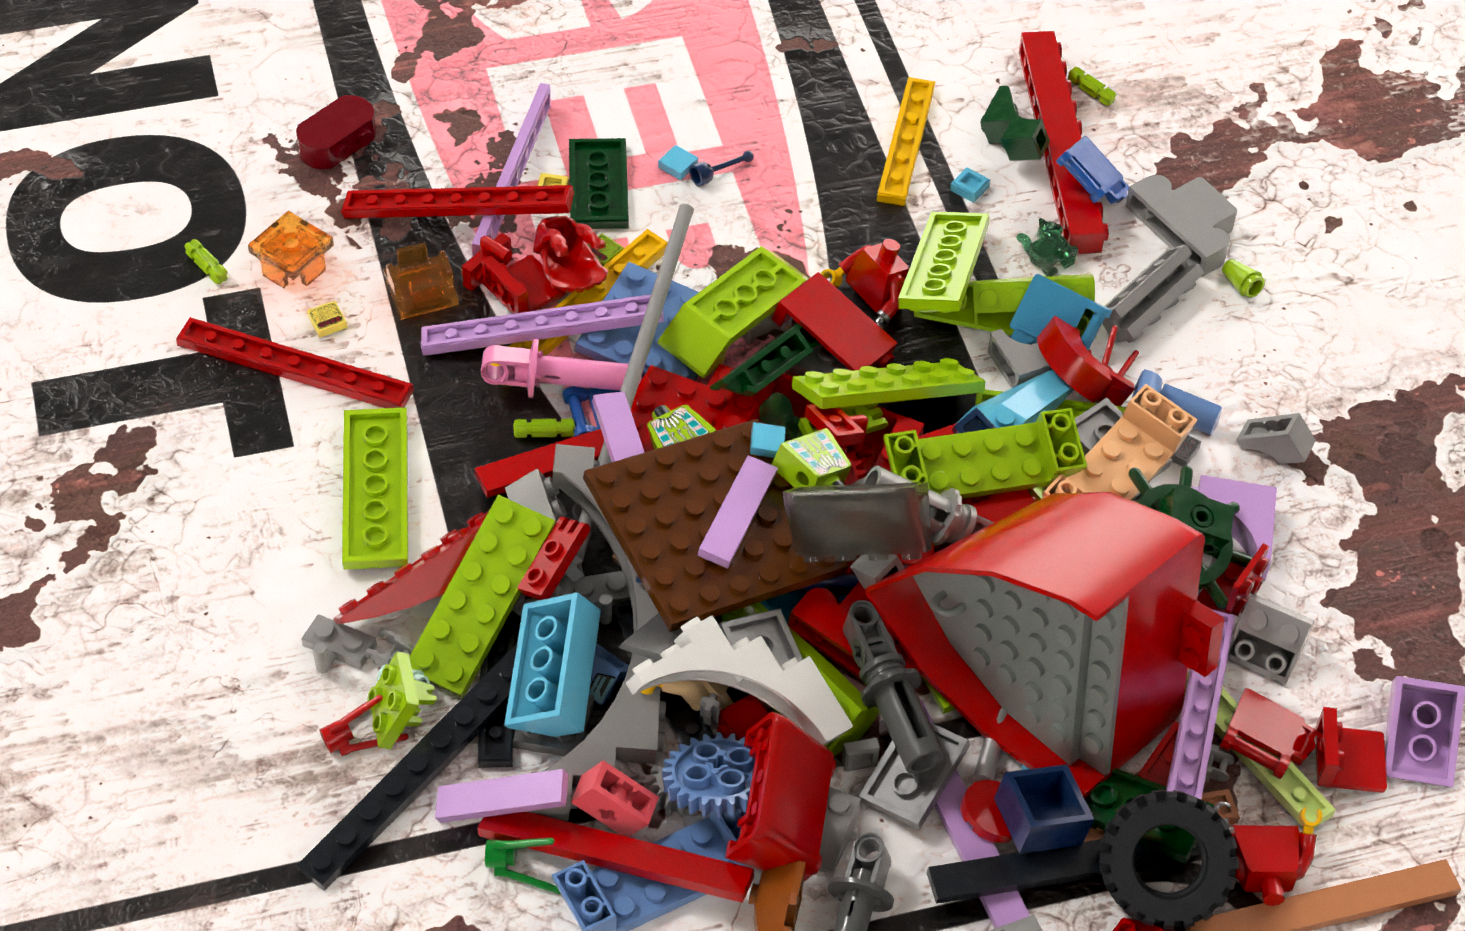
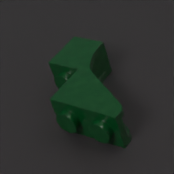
(1019, 136)

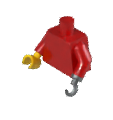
(875, 275)
(1273, 855)

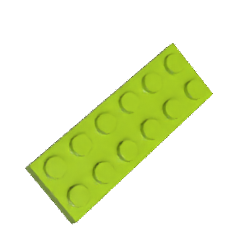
(944, 262)
(887, 384)
(375, 488)
(480, 596)

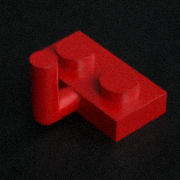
(499, 248)
(844, 428)

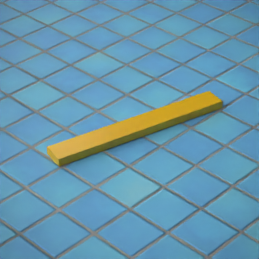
(642, 251)

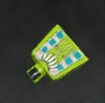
(676, 425)
(812, 460)

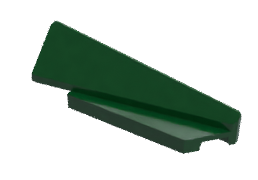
(768, 362)

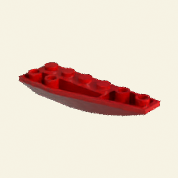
(415, 581)

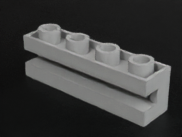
(1151, 293)
(537, 494)

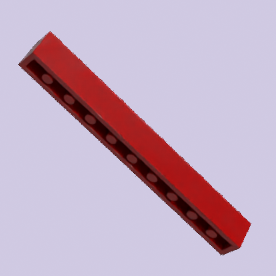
(1052, 103)

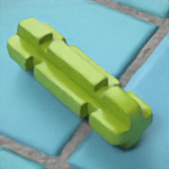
(1092, 86)
(206, 261)
(544, 427)

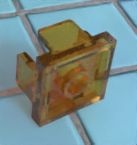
(291, 249)
(420, 282)

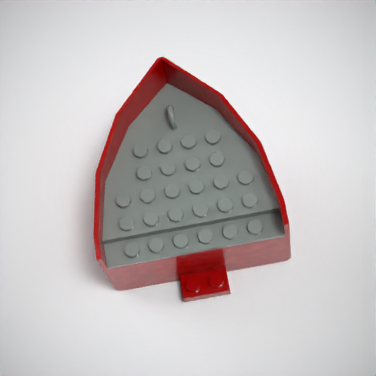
(1065, 621)

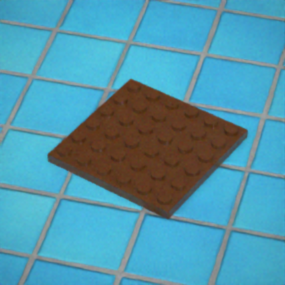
(666, 504)

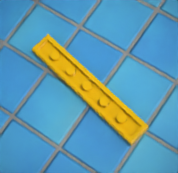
(906, 141)

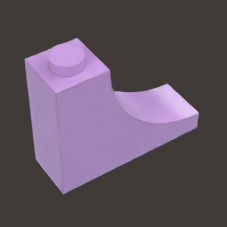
(1256, 516)

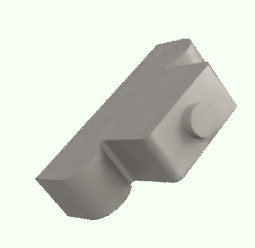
(1187, 215)

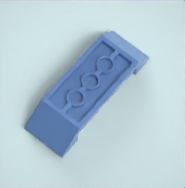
(623, 901)

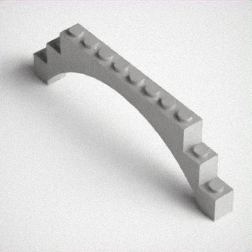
(632, 721)

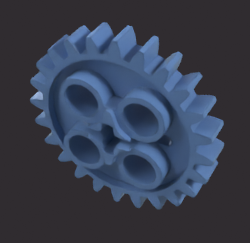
(710, 775)

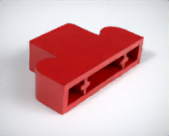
(821, 623)

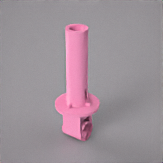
(530, 368)

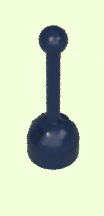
(703, 172)

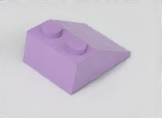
(1423, 730)

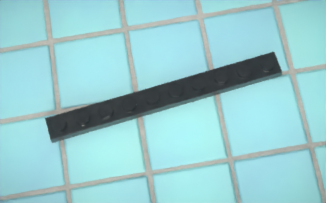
(409, 776)

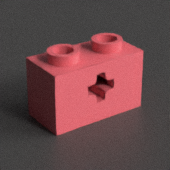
(615, 799)

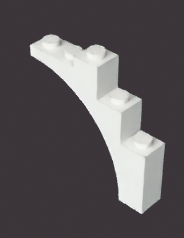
(792, 688)

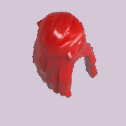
(566, 256)

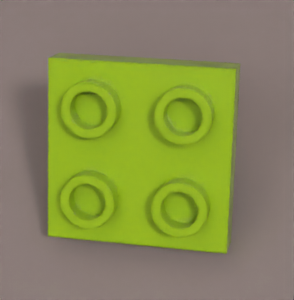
(400, 700)

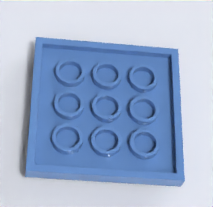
(618, 343)

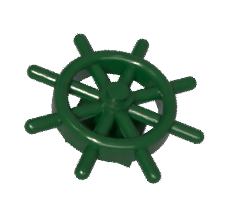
(1202, 514)

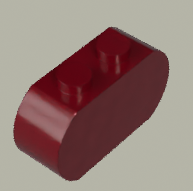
(336, 132)

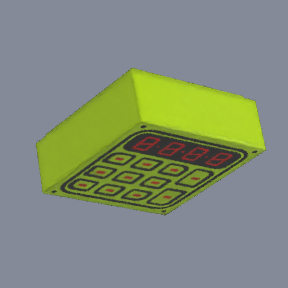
(606, 254)

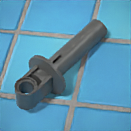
(863, 885)

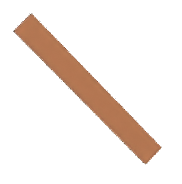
(1342, 902)

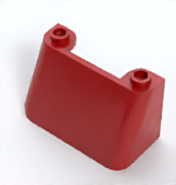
(784, 798)

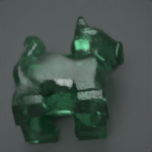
(1048, 248)

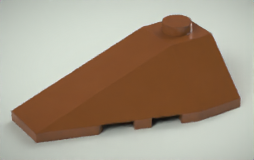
(778, 897)

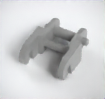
(397, 643)
(1224, 759)

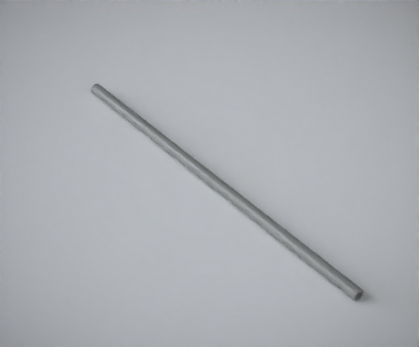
(643, 344)

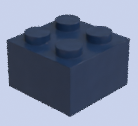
(1043, 808)

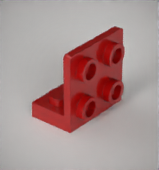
(519, 286)
(1238, 583)
(1349, 756)

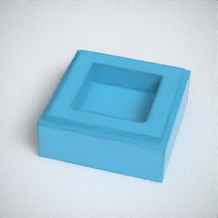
(677, 162)
(970, 184)
(766, 439)

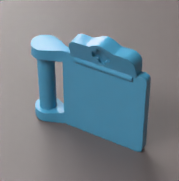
(1049, 299)

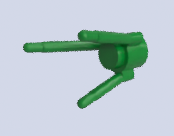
(502, 853)

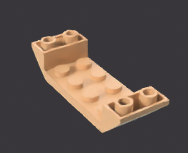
(1141, 439)

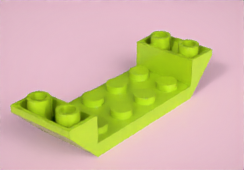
(729, 309)
(991, 458)

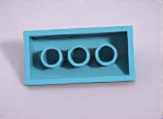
(553, 666)

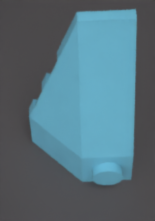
(1025, 401)

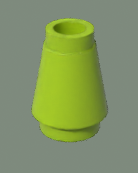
(1244, 278)

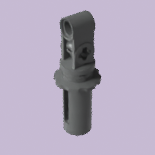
(891, 688)

